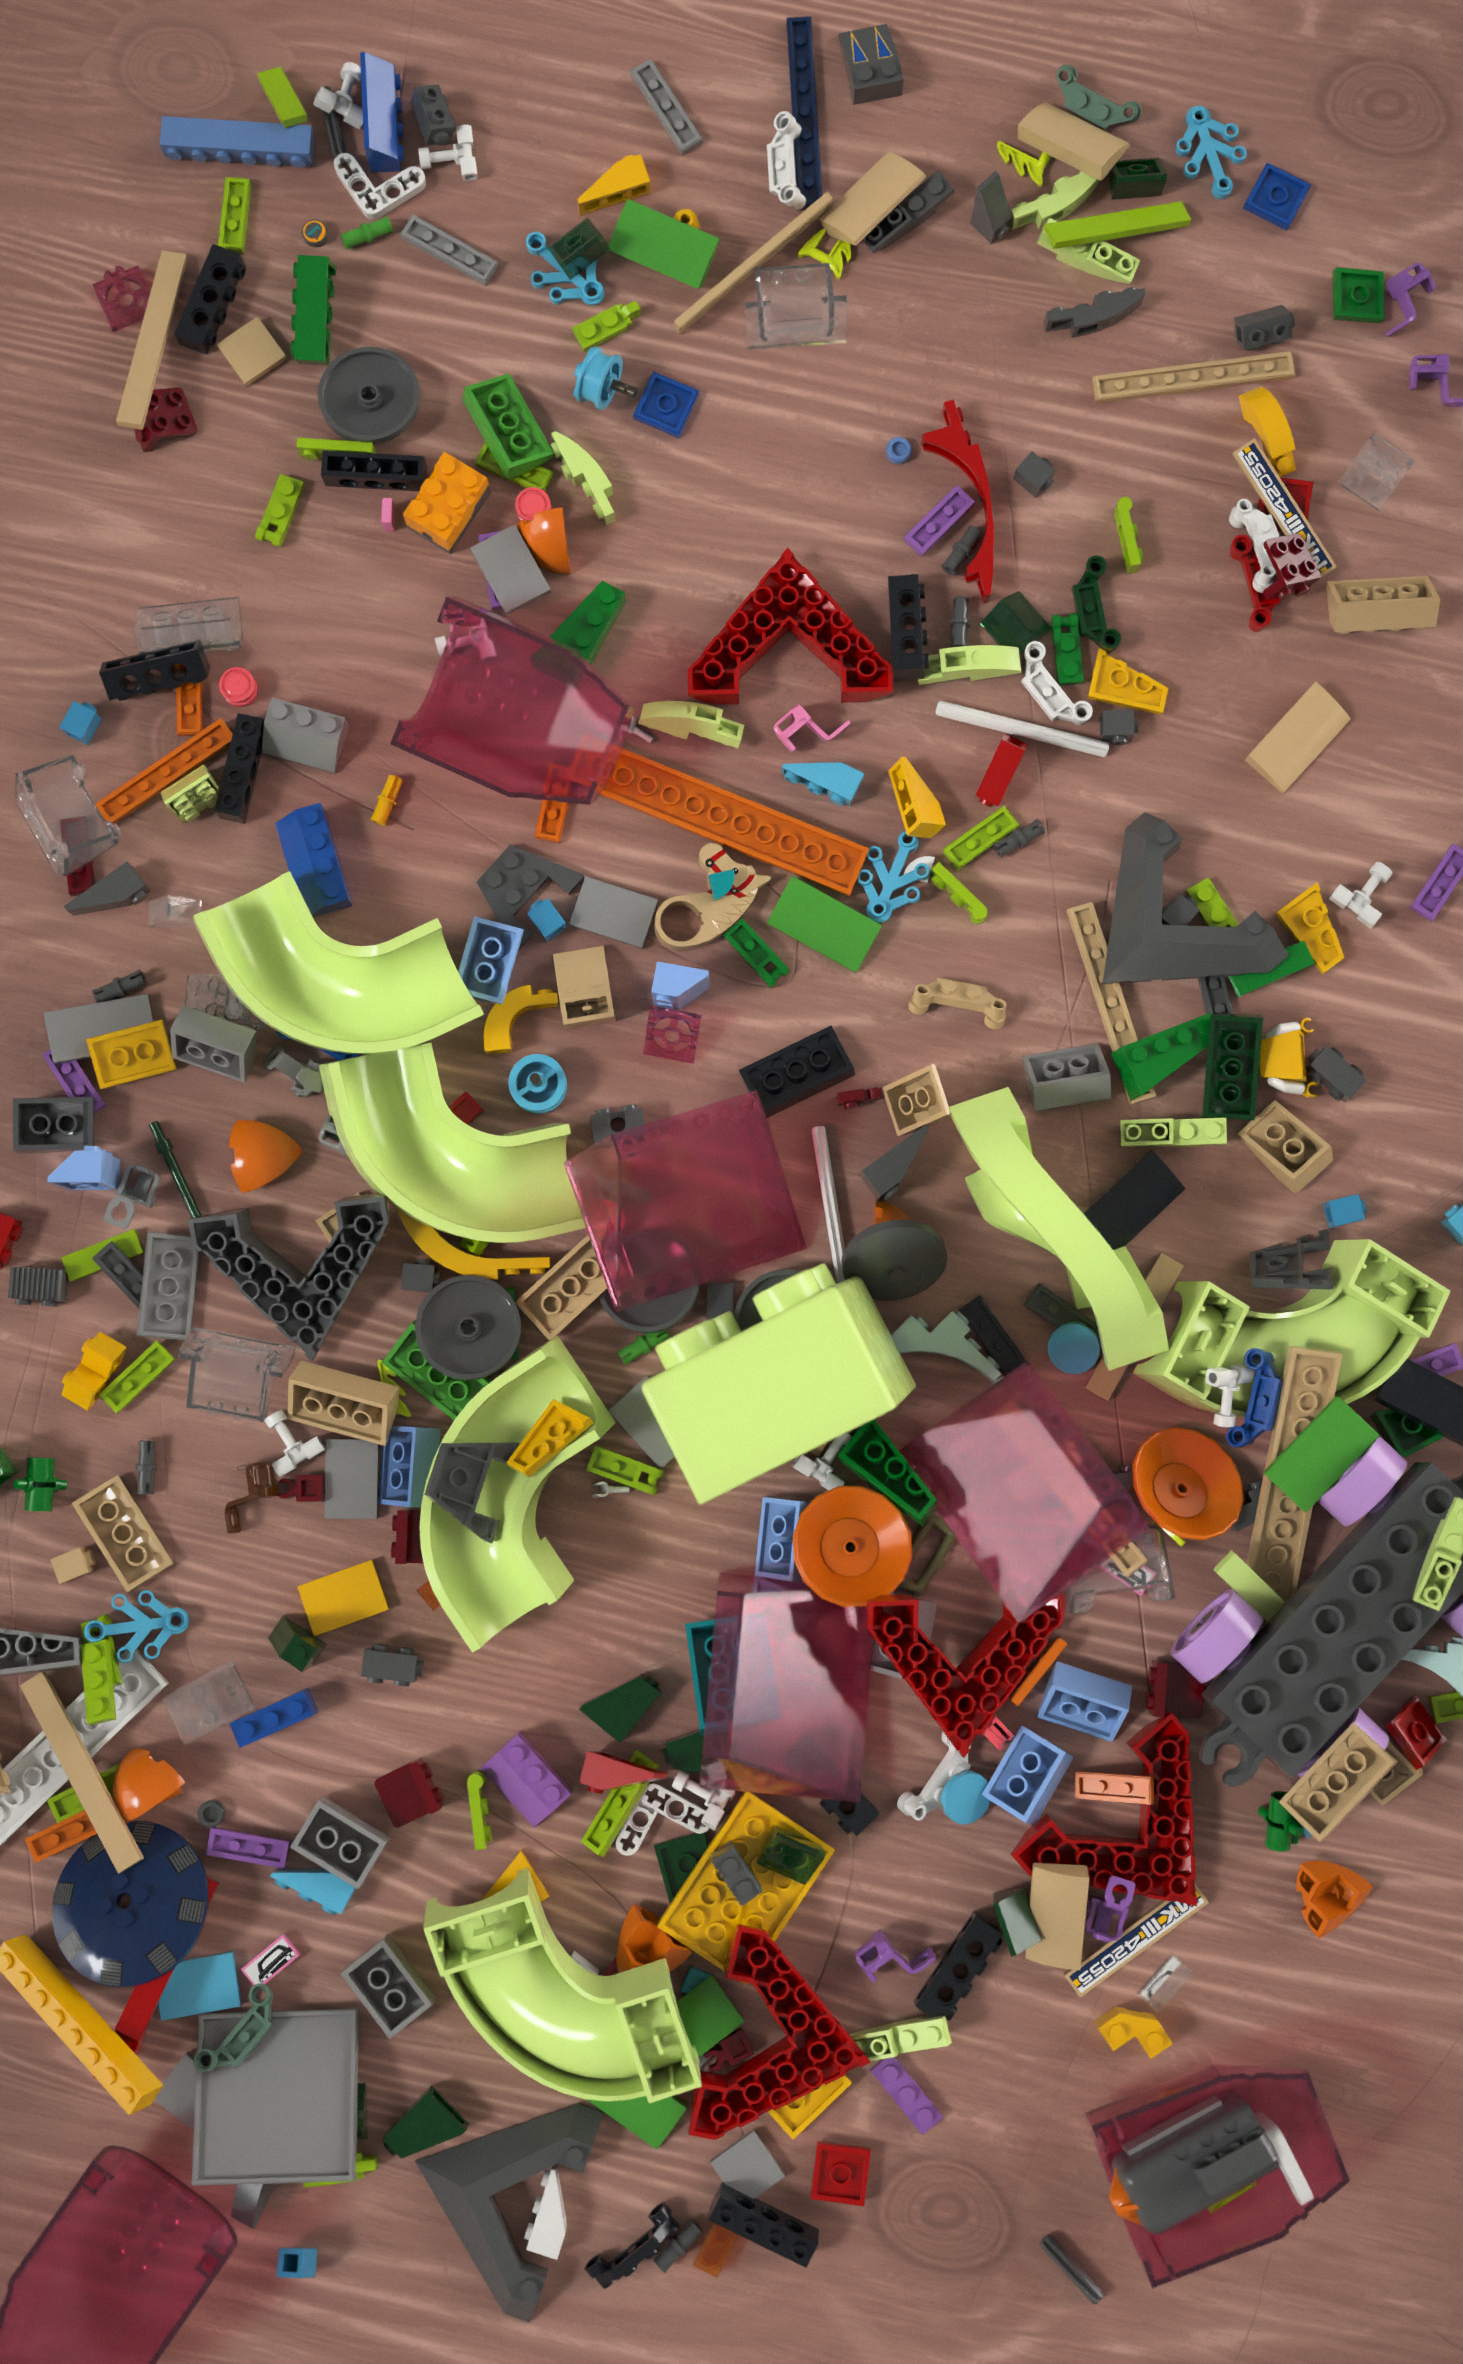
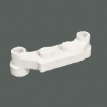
(781, 161)
(1260, 528)
(1048, 692)
(930, 1796)

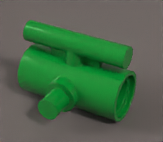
(40, 1484)
(1281, 1826)

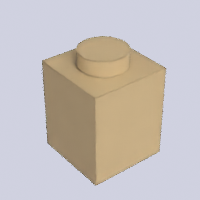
(73, 1564)

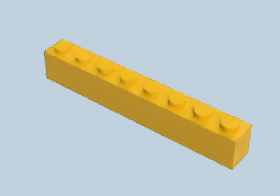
(78, 2024)

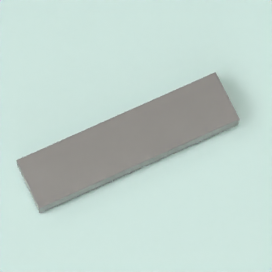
(666, 107)
(449, 250)

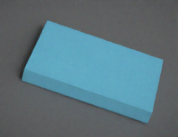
(201, 1986)

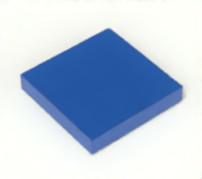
(1277, 196)
(666, 404)

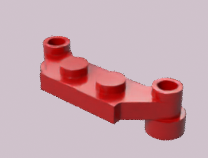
(1250, 564)

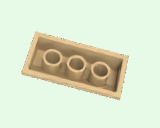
(1382, 604)
(342, 1402)

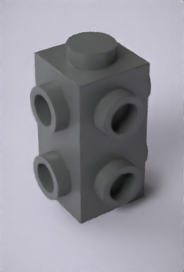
(433, 114)
(1263, 327)
(1334, 1073)
(400, 1665)

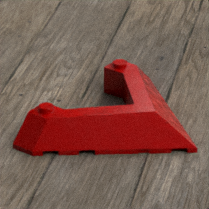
(792, 602)
(968, 1695)
(1163, 1854)
(810, 2055)

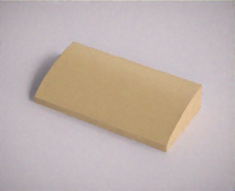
(1071, 140)
(871, 198)
(1298, 738)
(564, 1290)
(122, 1533)
(1337, 1782)
(1059, 1912)

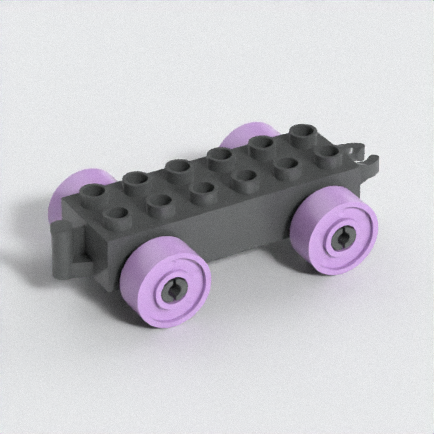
(1337, 1634)

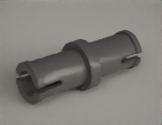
(962, 550)
(960, 621)
(1018, 838)
(119, 987)
(146, 1467)
(678, 2246)

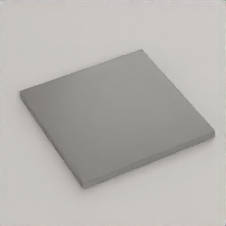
(285, 2107)

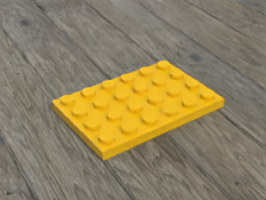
(705, 1909)

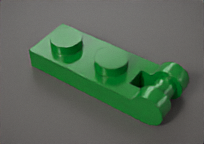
(1067, 650)
(755, 952)

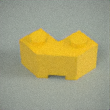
(100, 1358)
(1122, 2025)

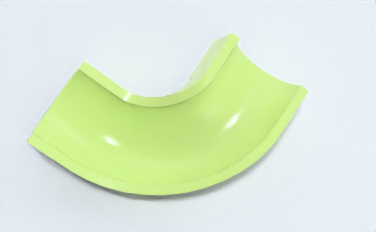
(331, 990)
(436, 1165)
(1027, 1203)
(1368, 1316)
(496, 1583)
(552, 2016)

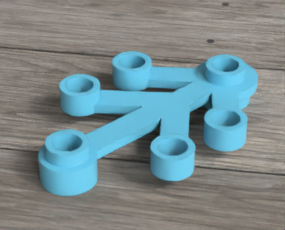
(1209, 147)
(584, 286)
(891, 880)
(141, 1625)

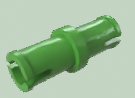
(366, 232)
(641, 1345)

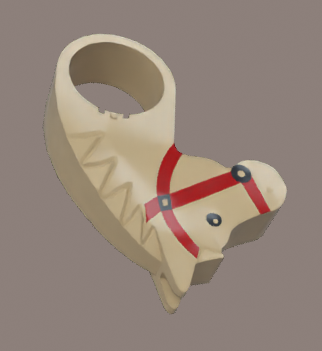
(715, 915)

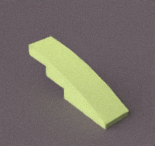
(1249, 1585)

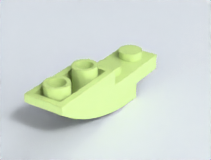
(1066, 196)
(1095, 258)
(584, 471)
(973, 662)
(684, 717)
(1173, 1132)
(1442, 1559)
(903, 2037)

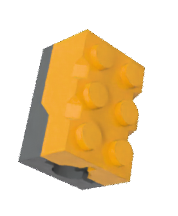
(447, 503)

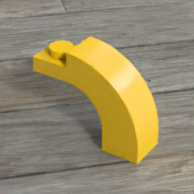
(1272, 427)
(502, 1017)

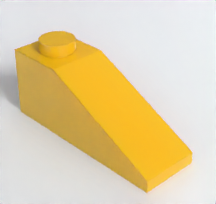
(621, 182)
(916, 803)

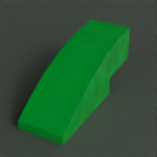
(1297, 960)

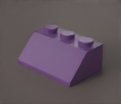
(527, 1779)

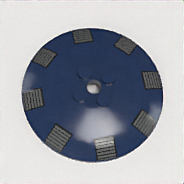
(158, 1926)

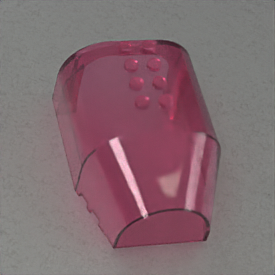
(517, 711)
(1256, 2215)
(114, 2268)

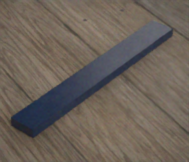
(804, 108)

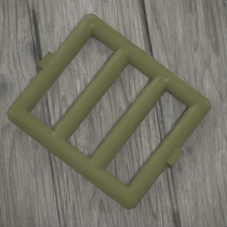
(937, 1560)

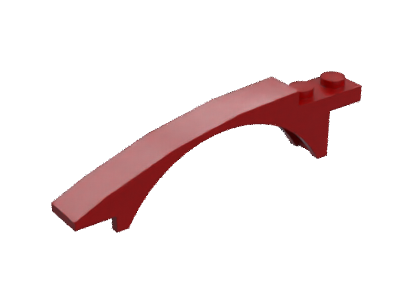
(956, 447)
(144, 2000)

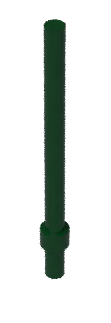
(165, 1148)

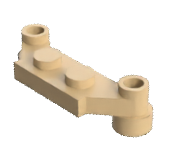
(959, 995)

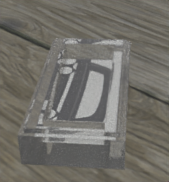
(1165, 1983)

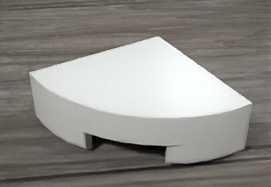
(928, 860)

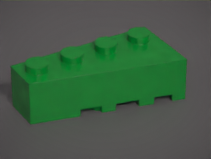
(591, 620)

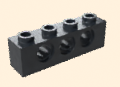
(218, 263)
(373, 470)
(907, 589)
(164, 660)
(240, 769)
(855, 1820)
(974, 1929)
(764, 2225)

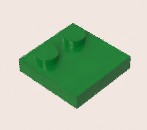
(1358, 295)

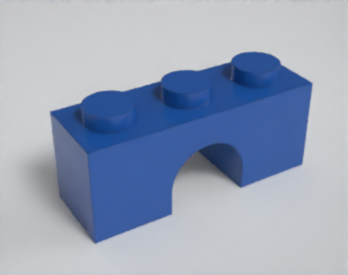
(273, 1717)

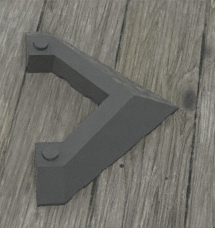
(1147, 950)
(296, 1302)
(471, 2174)

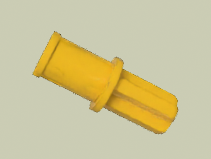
(386, 800)

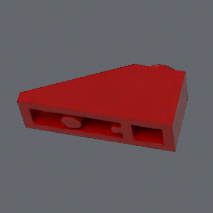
(610, 1772)

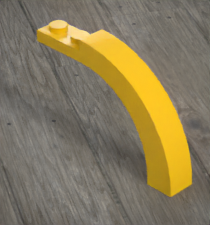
(465, 1264)

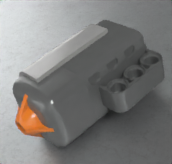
(1190, 2163)

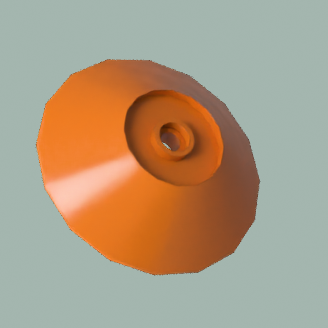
(1203, 1473)
(879, 1540)

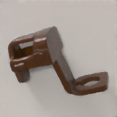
(265, 1490)

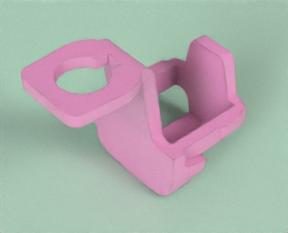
(799, 718)

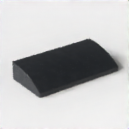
(798, 1071)
(1134, 1201)
(1425, 1399)

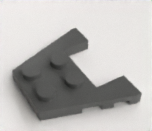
(516, 878)
(1283, 1266)
(459, 1479)

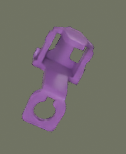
(1400, 285)
(1437, 370)
(1108, 1907)
(882, 1946)

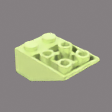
(191, 794)

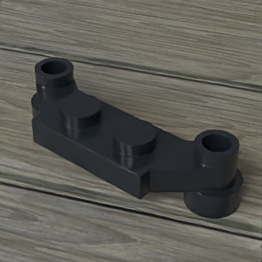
(642, 2248)

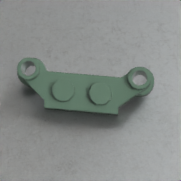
(1093, 105)
(244, 2036)

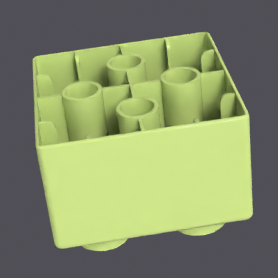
(778, 1389)

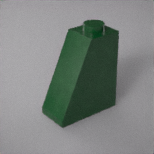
(296, 1644)
(622, 1706)
(685, 1751)
(424, 2125)

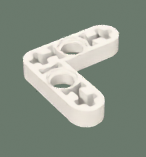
(379, 194)
(651, 1810)
(1286, 2160)

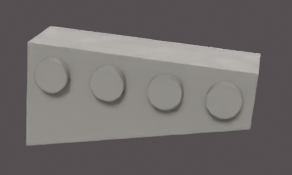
(37, 1652)

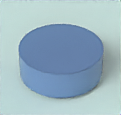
(898, 450)

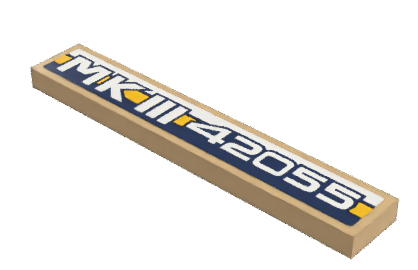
(1280, 502)
(1133, 1941)

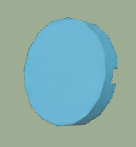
(1073, 1347)
(963, 1797)

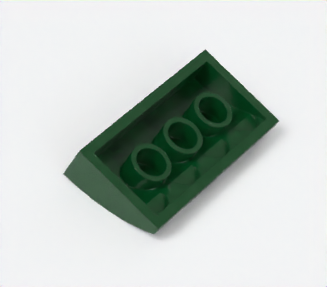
(1232, 1066)

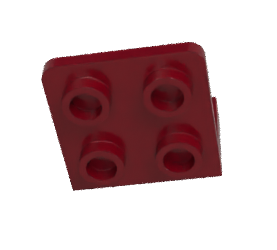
(166, 418)
(1292, 565)
(407, 1545)
(1173, 1691)
(409, 1792)

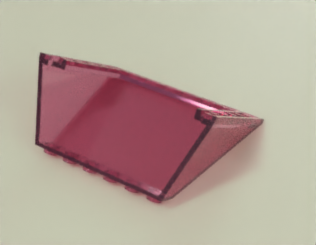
(685, 1200)
(1024, 1490)
(786, 1692)

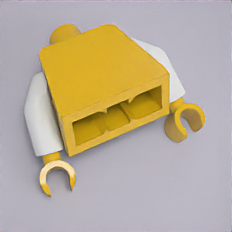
(1284, 1058)

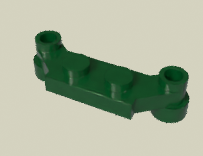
(1090, 608)

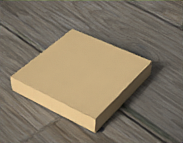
(251, 351)

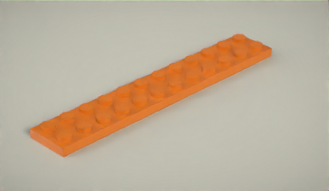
(735, 822)

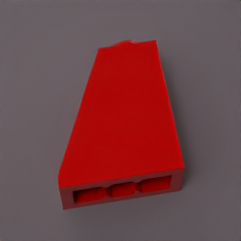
(1001, 770)

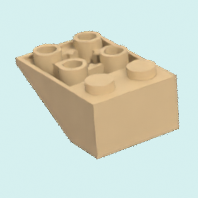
(584, 987)

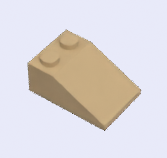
(916, 1101)
(1286, 1146)

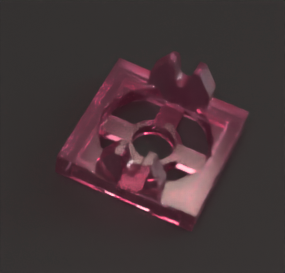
(131, 313)
(652, 1048)

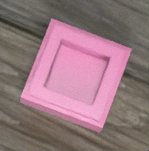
(388, 514)

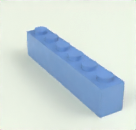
(237, 141)

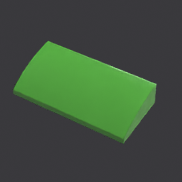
(663, 244)
(507, 425)
(824, 924)
(444, 1392)
(1321, 1453)
(708, 2014)
(646, 2120)

